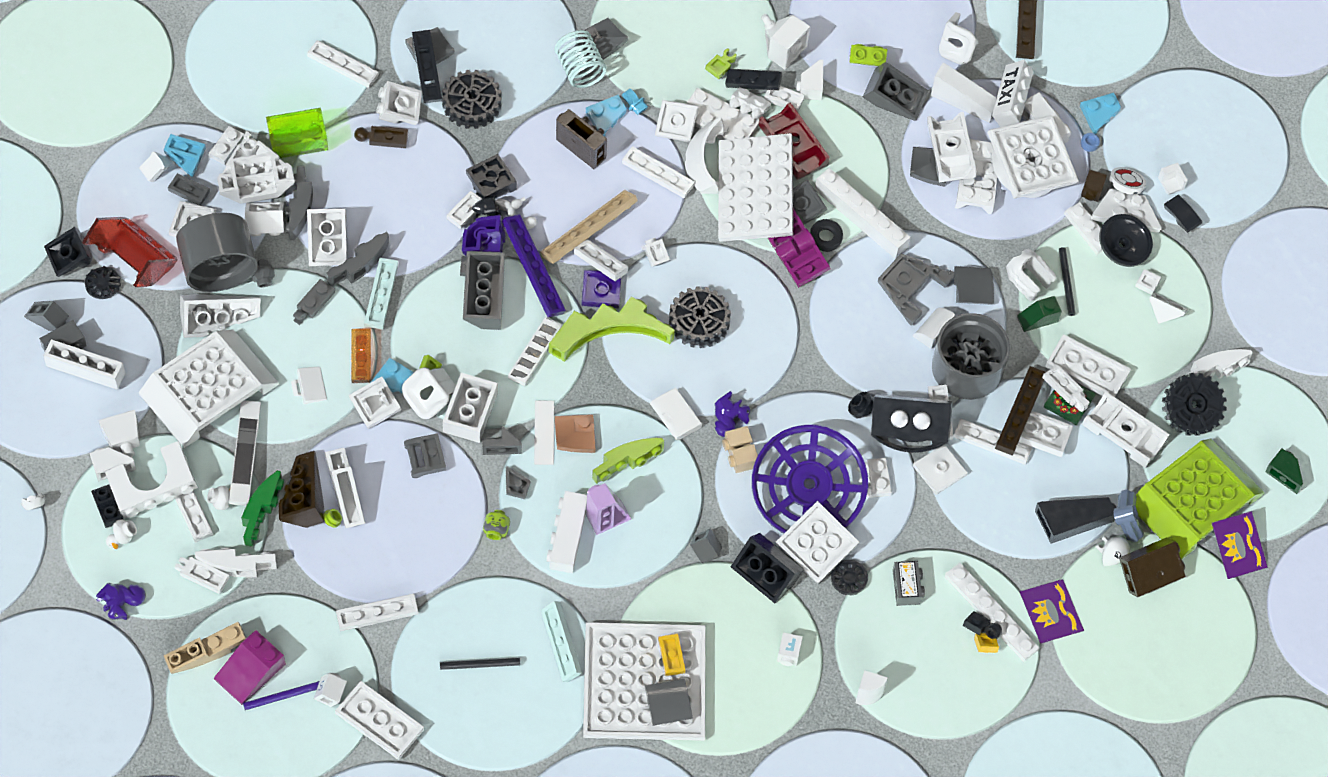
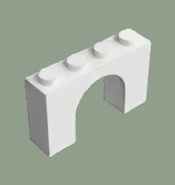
(177, 482)

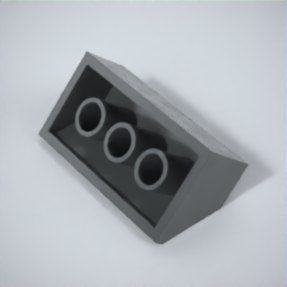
(484, 289)

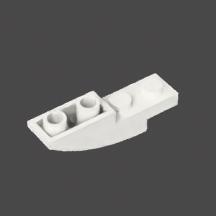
(1222, 362)
(237, 566)

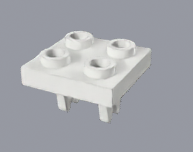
(375, 402)

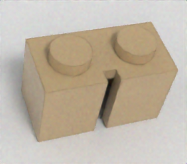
(740, 450)

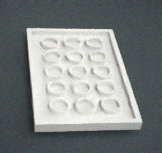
(755, 187)

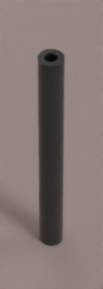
(1067, 281)
(480, 663)

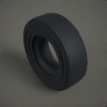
(834, 227)

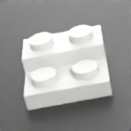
(399, 103)

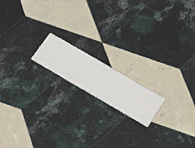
(544, 433)

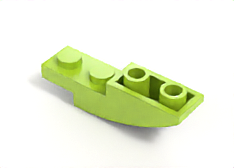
(631, 453)

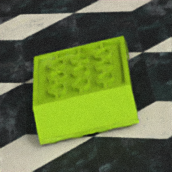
(1194, 493)

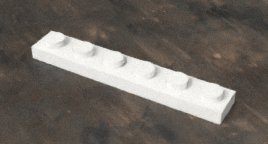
(986, 605)

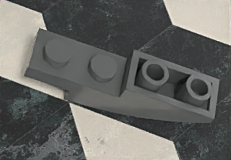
(299, 204)
(365, 259)

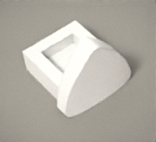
(154, 166)

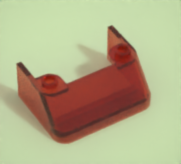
(133, 246)

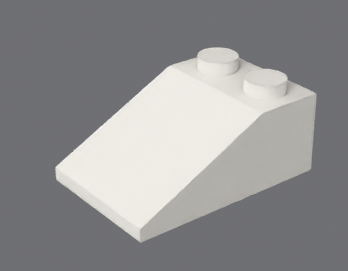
(327, 237)

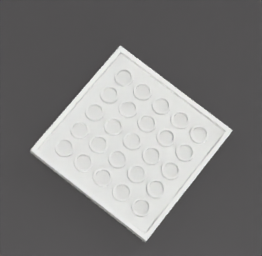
(620, 664)

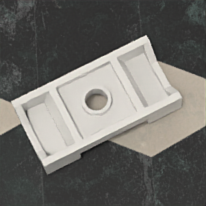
(954, 161)
(979, 192)
(1141, 442)

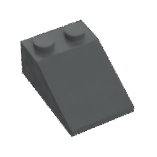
(895, 92)

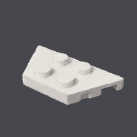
(1137, 205)

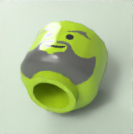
(496, 525)

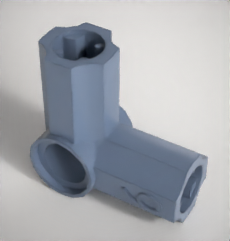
(1127, 516)

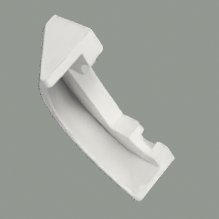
(695, 161)

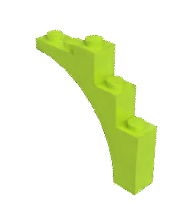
(607, 321)

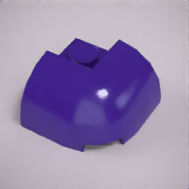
(484, 235)

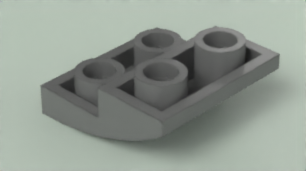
(974, 285)
(668, 702)

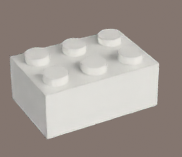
(470, 407)

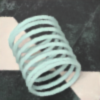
(580, 62)

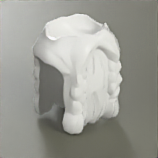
(1036, 266)

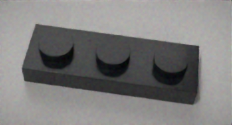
(753, 79)

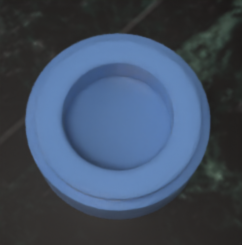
(1090, 142)

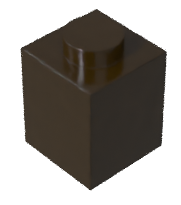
(1093, 185)

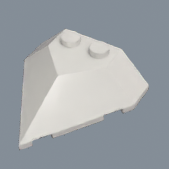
(254, 173)

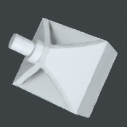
(785, 39)

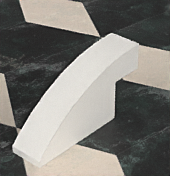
(344, 487)

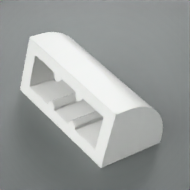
(930, 329)
(870, 688)

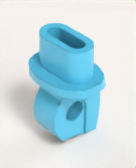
(636, 104)

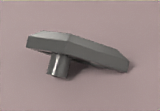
(516, 484)

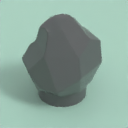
(264, 274)

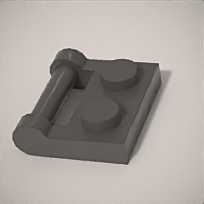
(431, 454)

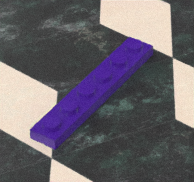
(533, 266)

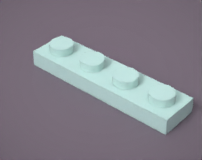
(381, 293)
(561, 641)

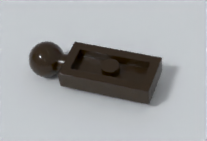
(383, 136)

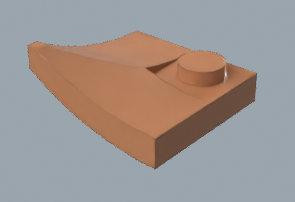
(575, 433)

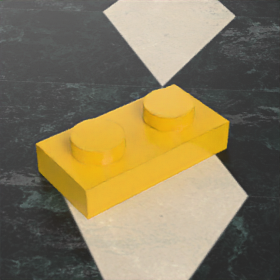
(671, 654)

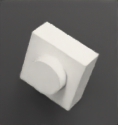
(1148, 281)

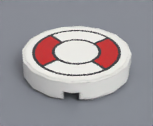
(1127, 180)

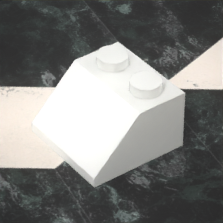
(265, 218)

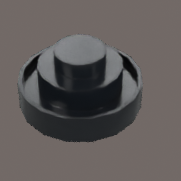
(861, 405)

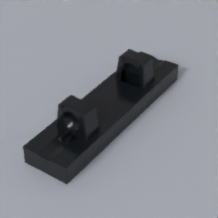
(426, 66)

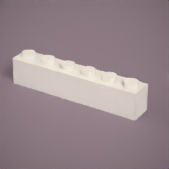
(862, 213)

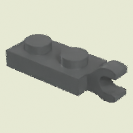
(313, 301)

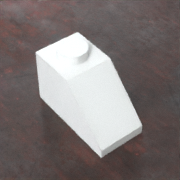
(812, 82)
(107, 459)

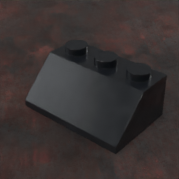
(767, 567)

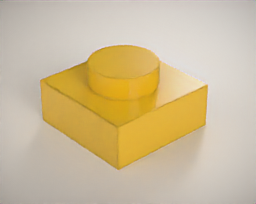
(985, 644)

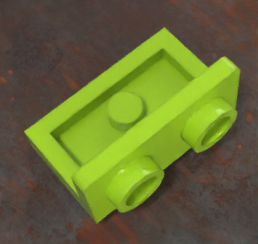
(867, 55)

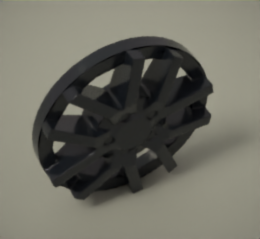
(102, 282)

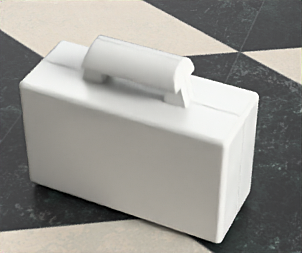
(310, 384)

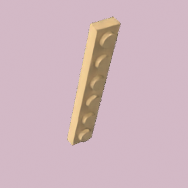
(588, 226)

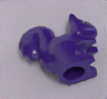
(726, 411)
(117, 595)

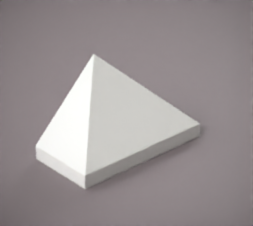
(1165, 308)

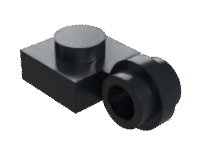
(978, 623)

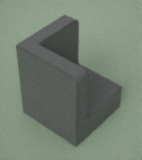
(706, 546)

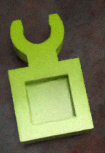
(719, 65)

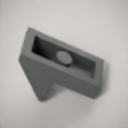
(507, 445)

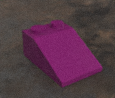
(250, 667)

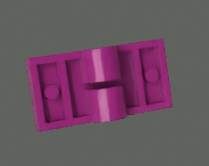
(800, 254)

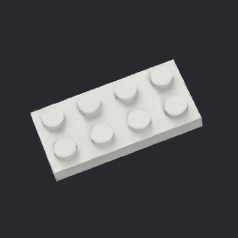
(735, 122)
(1088, 366)
(379, 720)

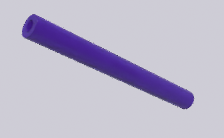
(281, 695)

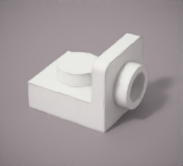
(655, 251)

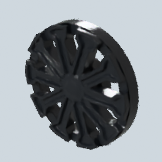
(849, 577)

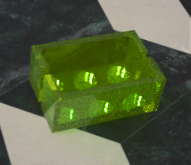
(297, 133)

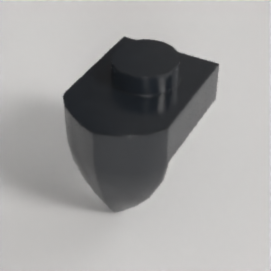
(486, 207)

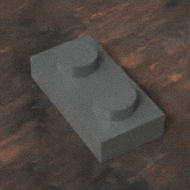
(188, 189)

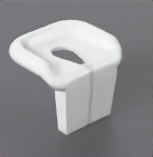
(949, 51)
(438, 399)

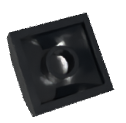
(68, 252)

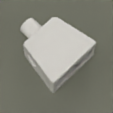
(121, 432)

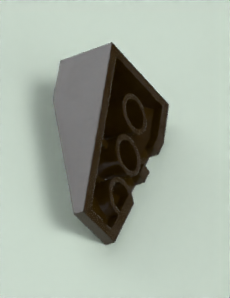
(303, 495)

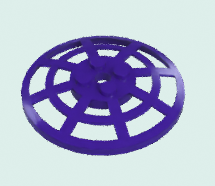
(809, 470)

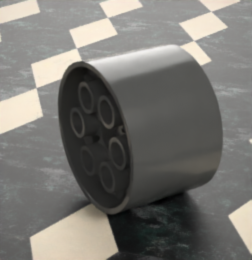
(216, 252)
(967, 330)

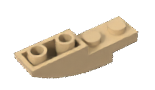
(205, 650)

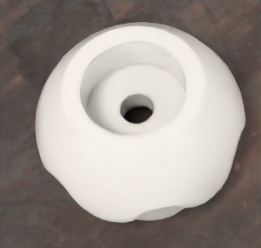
(33, 501)

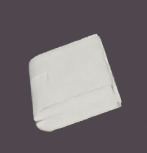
(676, 414)

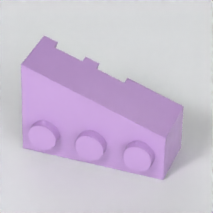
(604, 509)

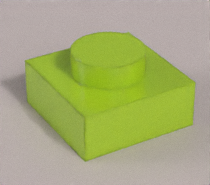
(430, 363)

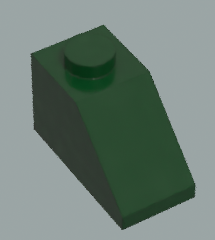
(1040, 314)
(1286, 470)

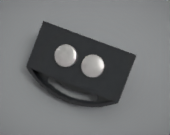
(911, 421)

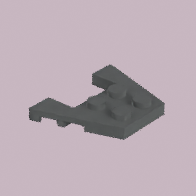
(904, 279)

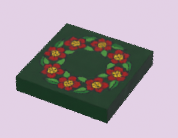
(1062, 408)

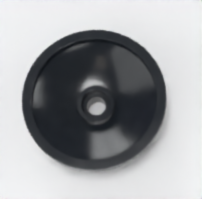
(1131, 234)

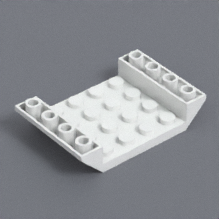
(205, 384)

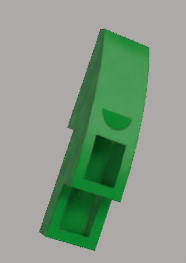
(259, 504)

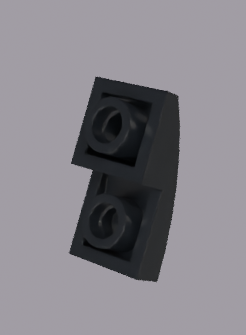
(1183, 212)
(107, 505)

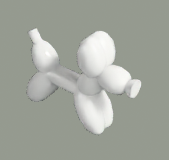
(504, 205)

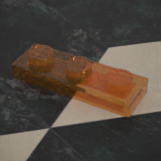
(361, 355)

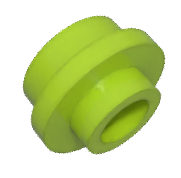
(332, 518)

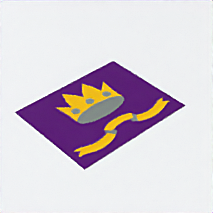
(1239, 545)
(1051, 611)

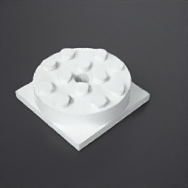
(1031, 158)

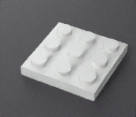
(817, 542)

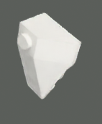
(210, 313)

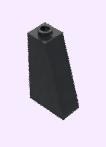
(1074, 516)

